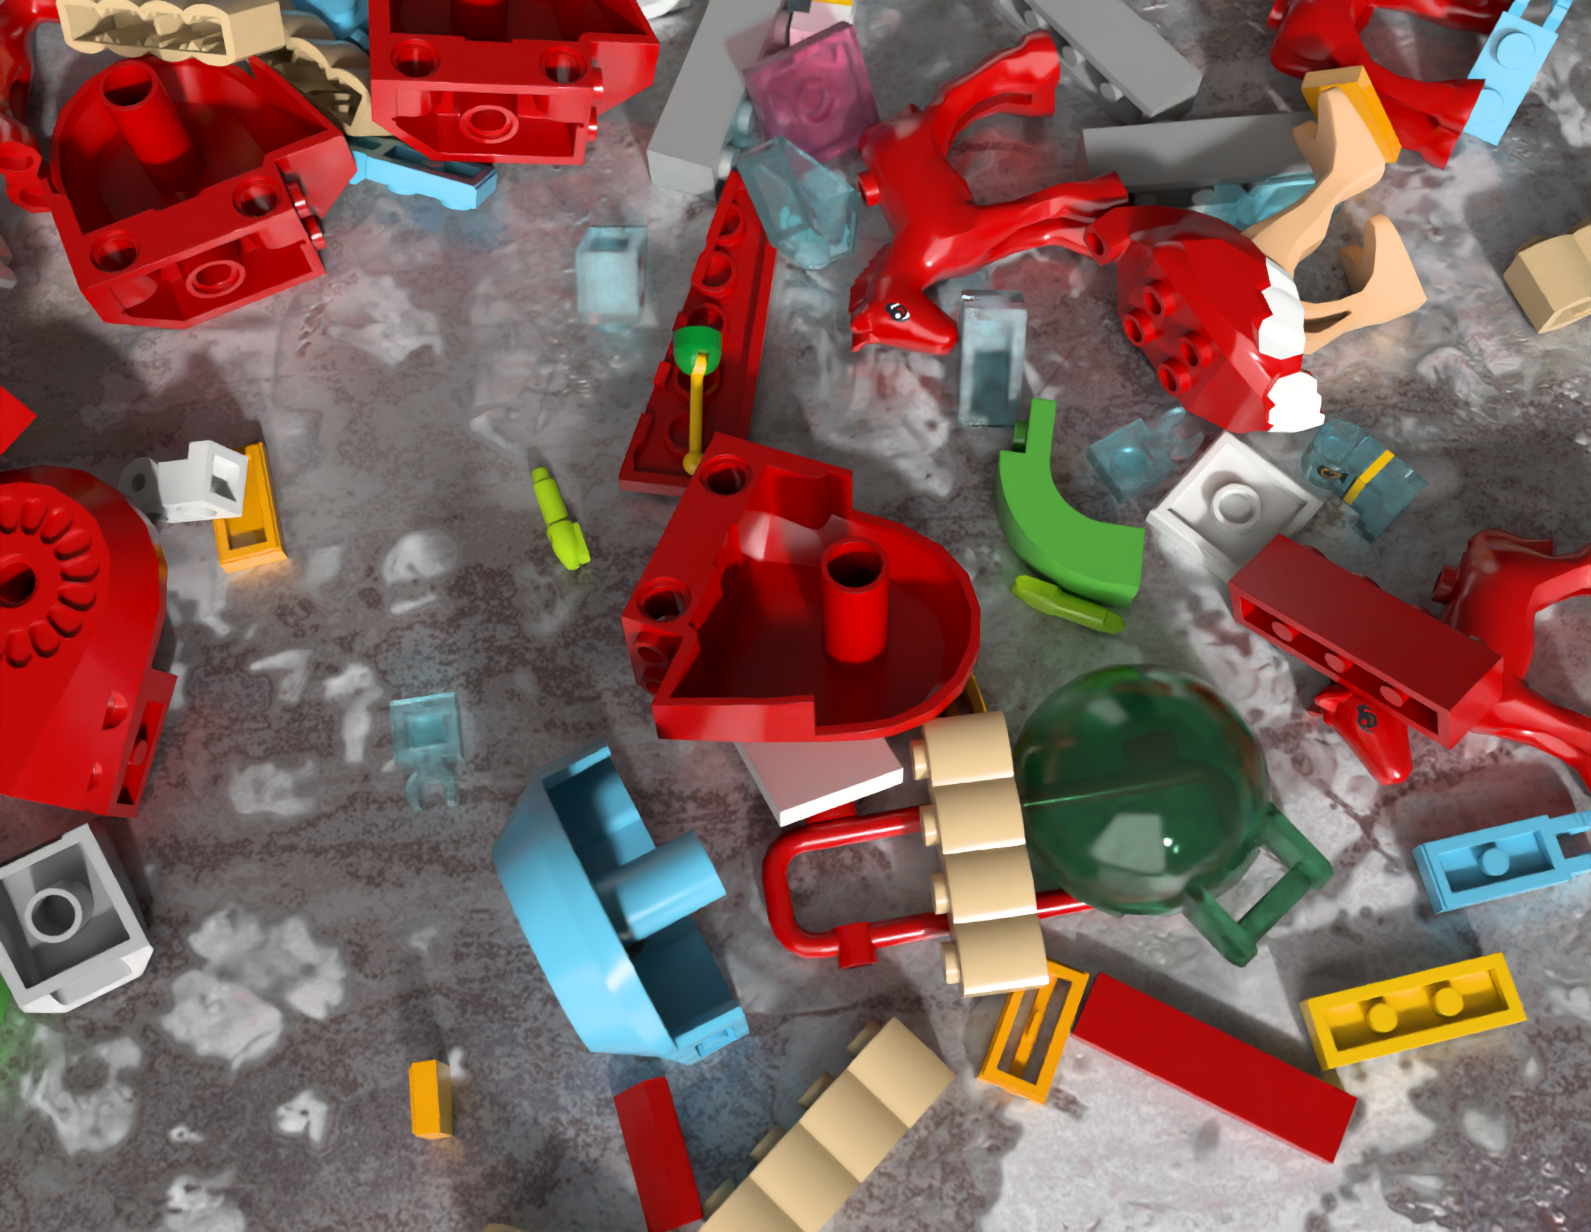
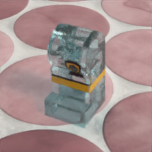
(1361, 475)

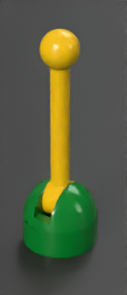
(696, 354)

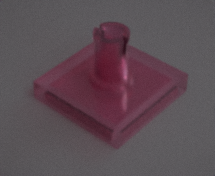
(815, 93)

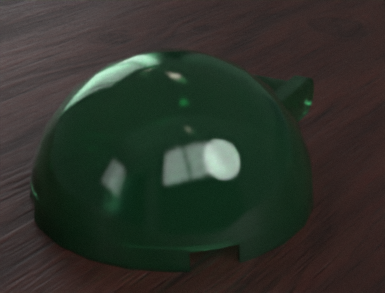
(1157, 802)

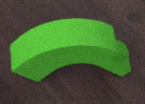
(1048, 535)

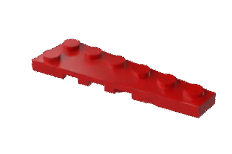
(727, 293)

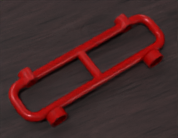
(857, 942)

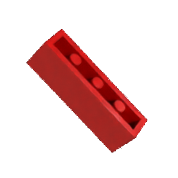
(1368, 639)

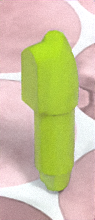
(563, 534)
(1052, 601)

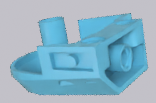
(595, 884)

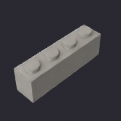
(1112, 57)
(710, 99)
(1194, 162)

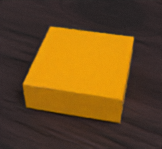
(431, 1099)

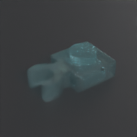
(1140, 458)
(426, 738)

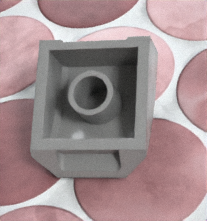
(69, 922)

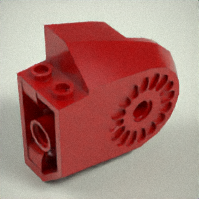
(505, 74)
(191, 188)
(795, 609)
(79, 642)

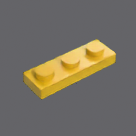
(1412, 1011)

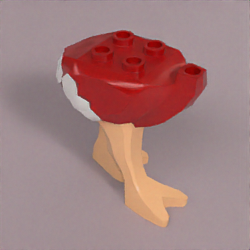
(1222, 302)

